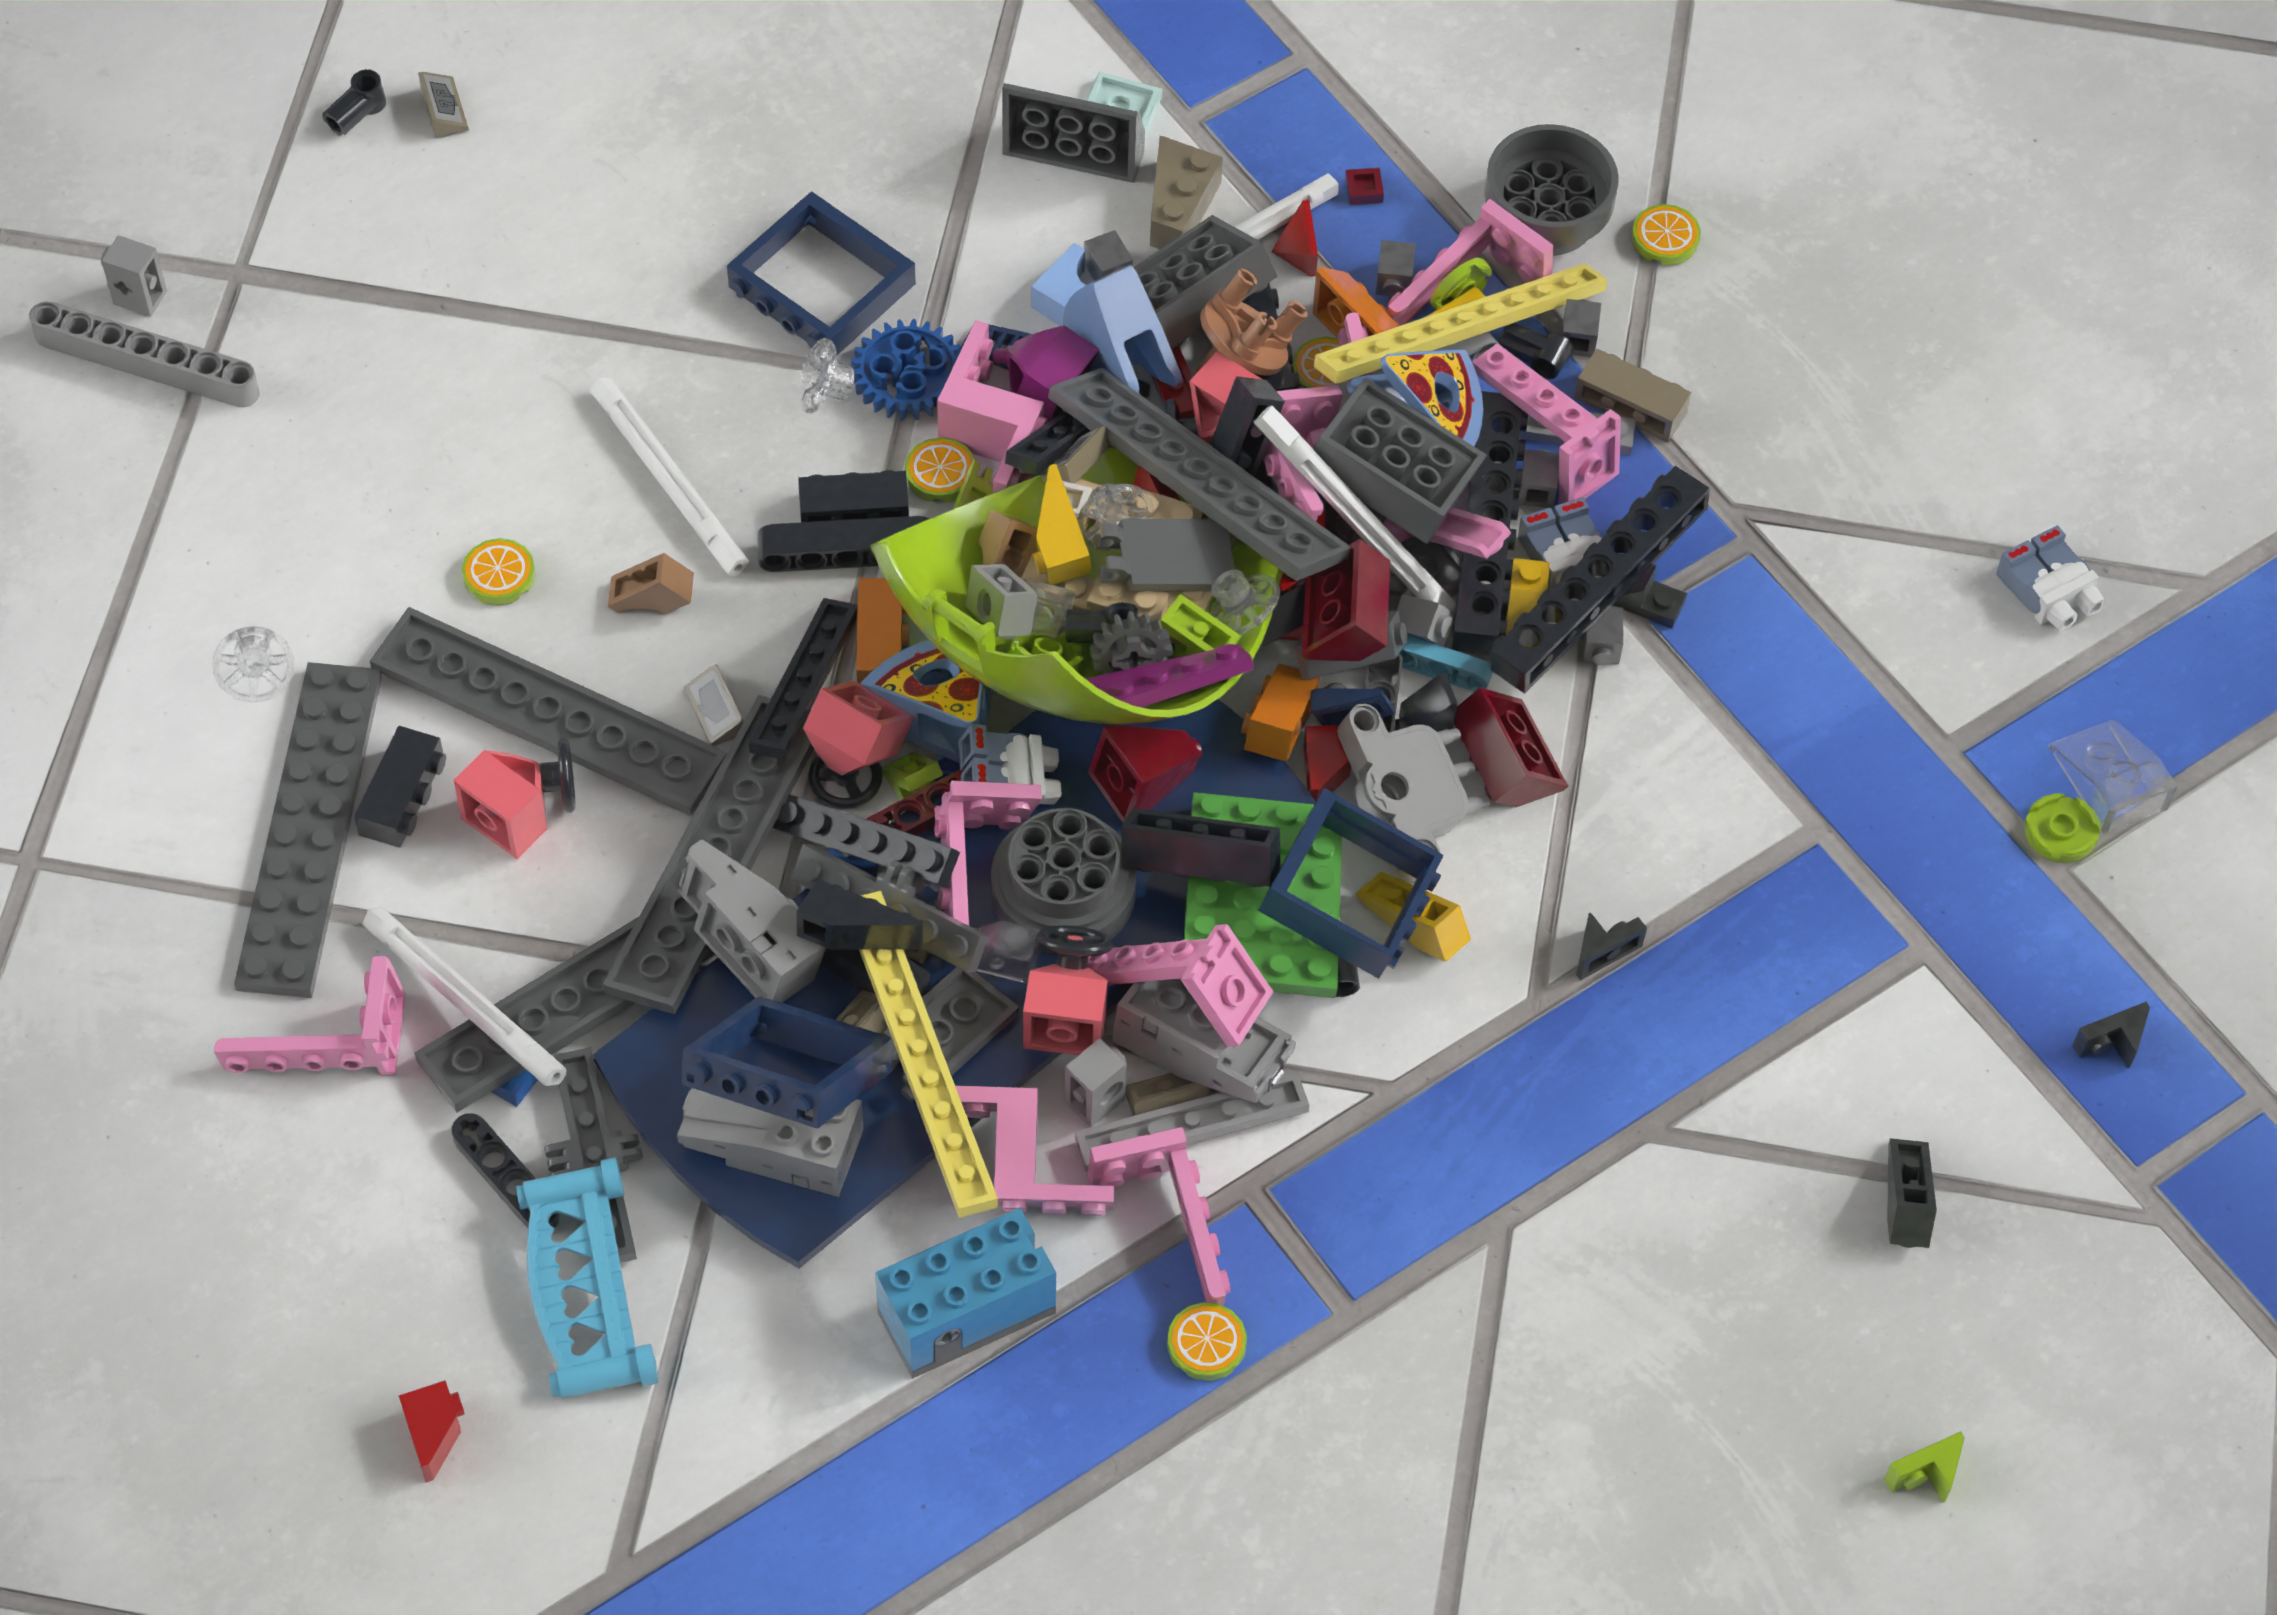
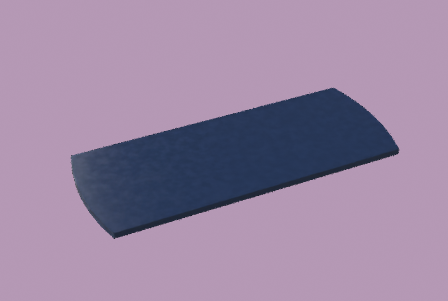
(798, 1222)

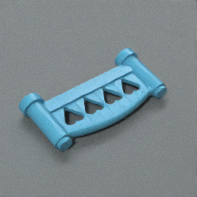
(614, 1358)

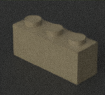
(1633, 394)

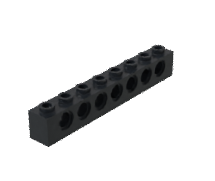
(1664, 513)
(1472, 630)

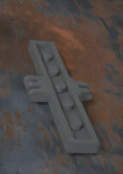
(941, 933)
(591, 1137)

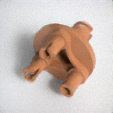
(1245, 333)

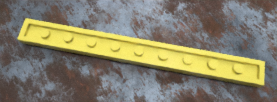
(1461, 322)
(930, 1079)

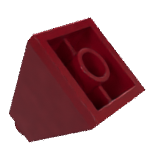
(1141, 765)

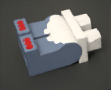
(1558, 536)
(2050, 579)
(1008, 760)

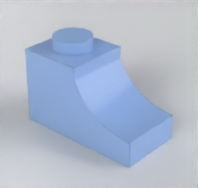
(1058, 284)

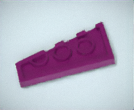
(1176, 676)

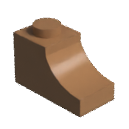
(1007, 541)
(653, 585)

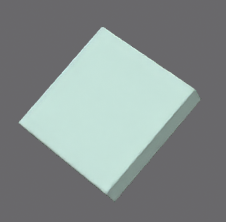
(1127, 95)

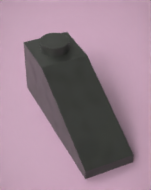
(1910, 1194)

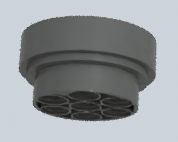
(1554, 183)
(1071, 839)

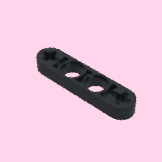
(499, 1176)

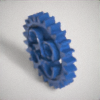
(899, 354)

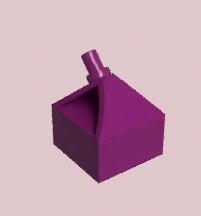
(1045, 361)

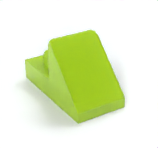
(1196, 627)
(911, 773)
(1935, 1462)

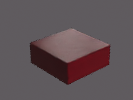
(1364, 186)

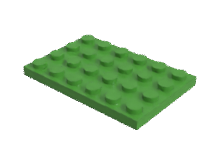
(1281, 955)

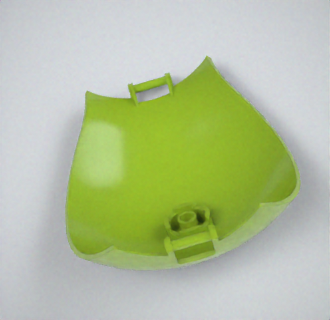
(930, 578)

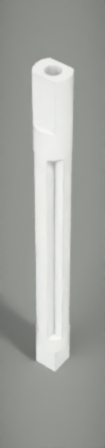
(1282, 211)
(669, 476)
(1350, 507)
(464, 997)

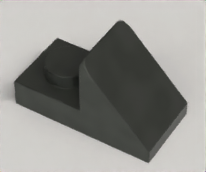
(1653, 600)
(1604, 948)
(2118, 1030)

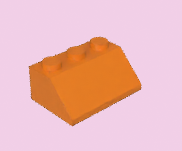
(1338, 295)

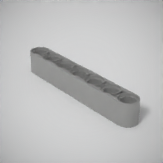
(144, 354)

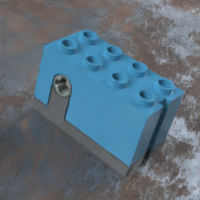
(966, 1292)

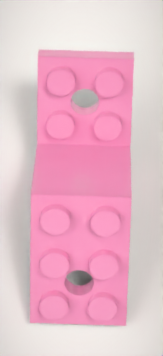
(983, 415)
(1017, 1155)

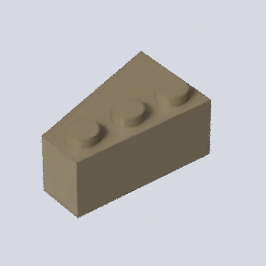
(1182, 189)

